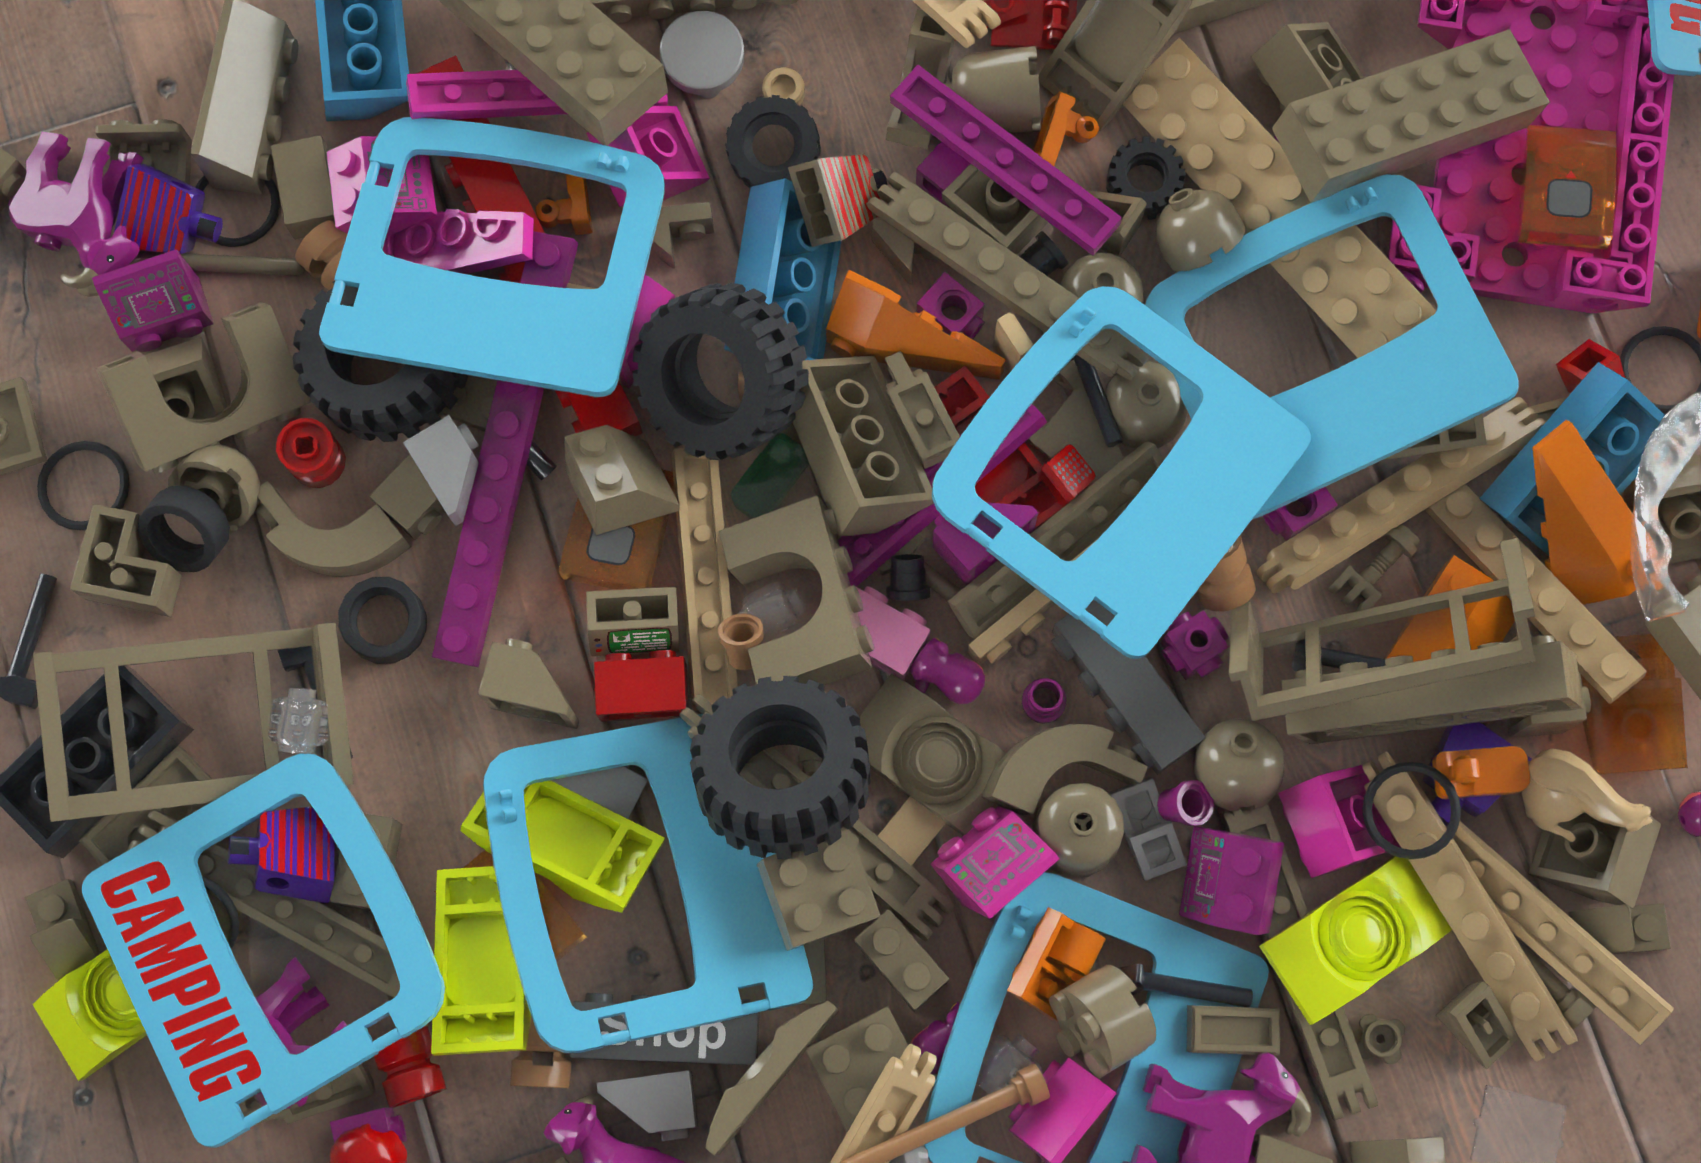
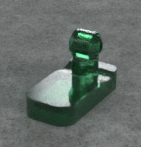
(770, 477)

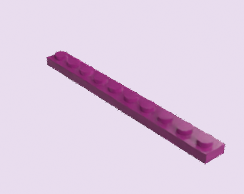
(497, 485)

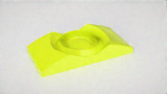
(578, 844)
(1355, 938)
(483, 991)
(90, 1016)

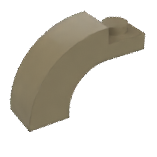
(932, 50)

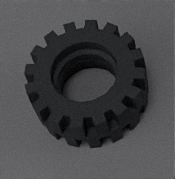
(1151, 155)

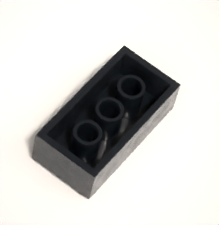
(151, 735)

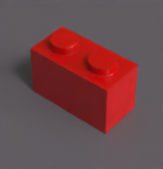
(641, 687)

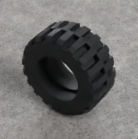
(674, 387)
(379, 409)
(770, 717)

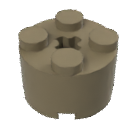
(1102, 1020)

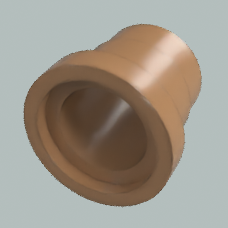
(738, 635)

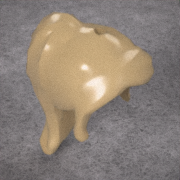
(1568, 786)

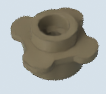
(1392, 1033)

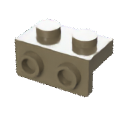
(161, 144)

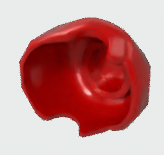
(368, 1146)

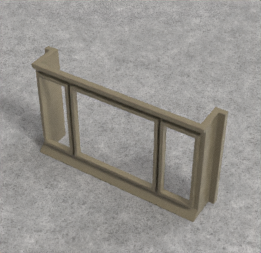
(1248, 646)
(46, 664)

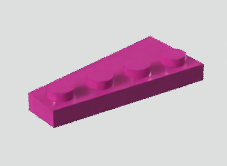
(465, 240)

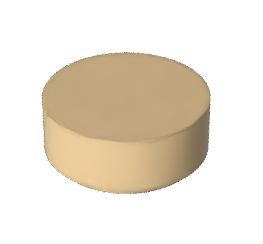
(785, 83)

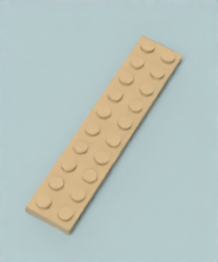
(1234, 154)

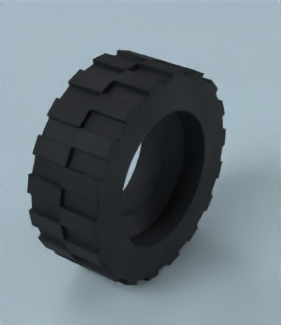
(758, 115)

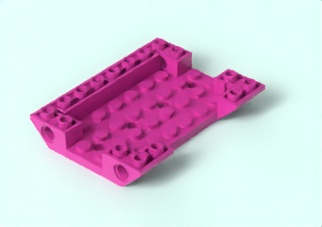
(1597, 78)

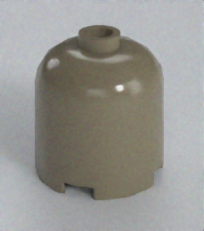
(1001, 87)
(1082, 850)

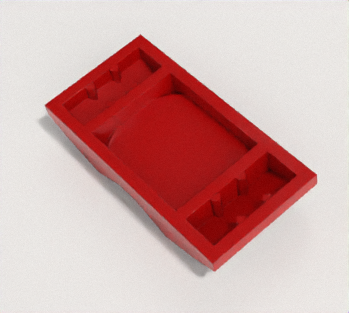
(1020, 475)

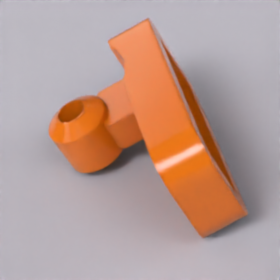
(1061, 121)
(570, 210)
(1483, 771)

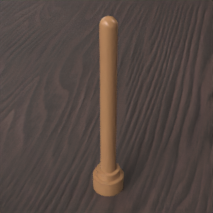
(1025, 1088)

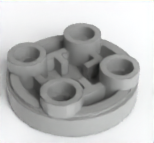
(702, 53)

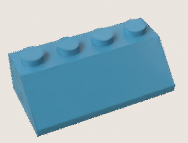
(362, 57)
(785, 266)
(1614, 425)

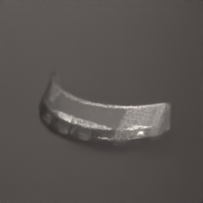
(1650, 547)

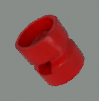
(310, 453)
(409, 1069)

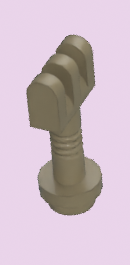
(1400, 542)

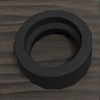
(196, 509)
(359, 596)

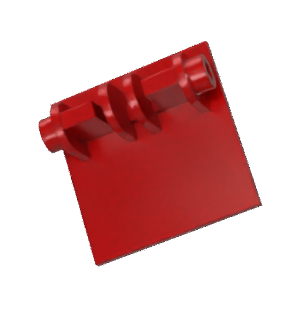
(1040, 27)

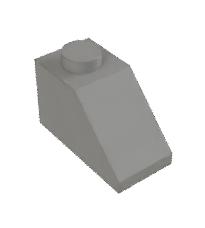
(447, 464)
(656, 1102)

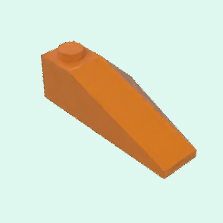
(873, 323)
(1584, 519)
(1433, 631)

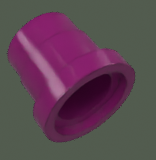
(1040, 714)
(1186, 803)

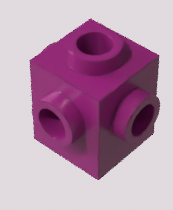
(1187, 658)

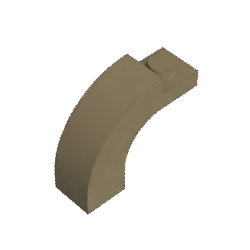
(339, 552)
(1032, 761)

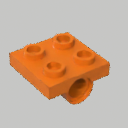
(1054, 960)

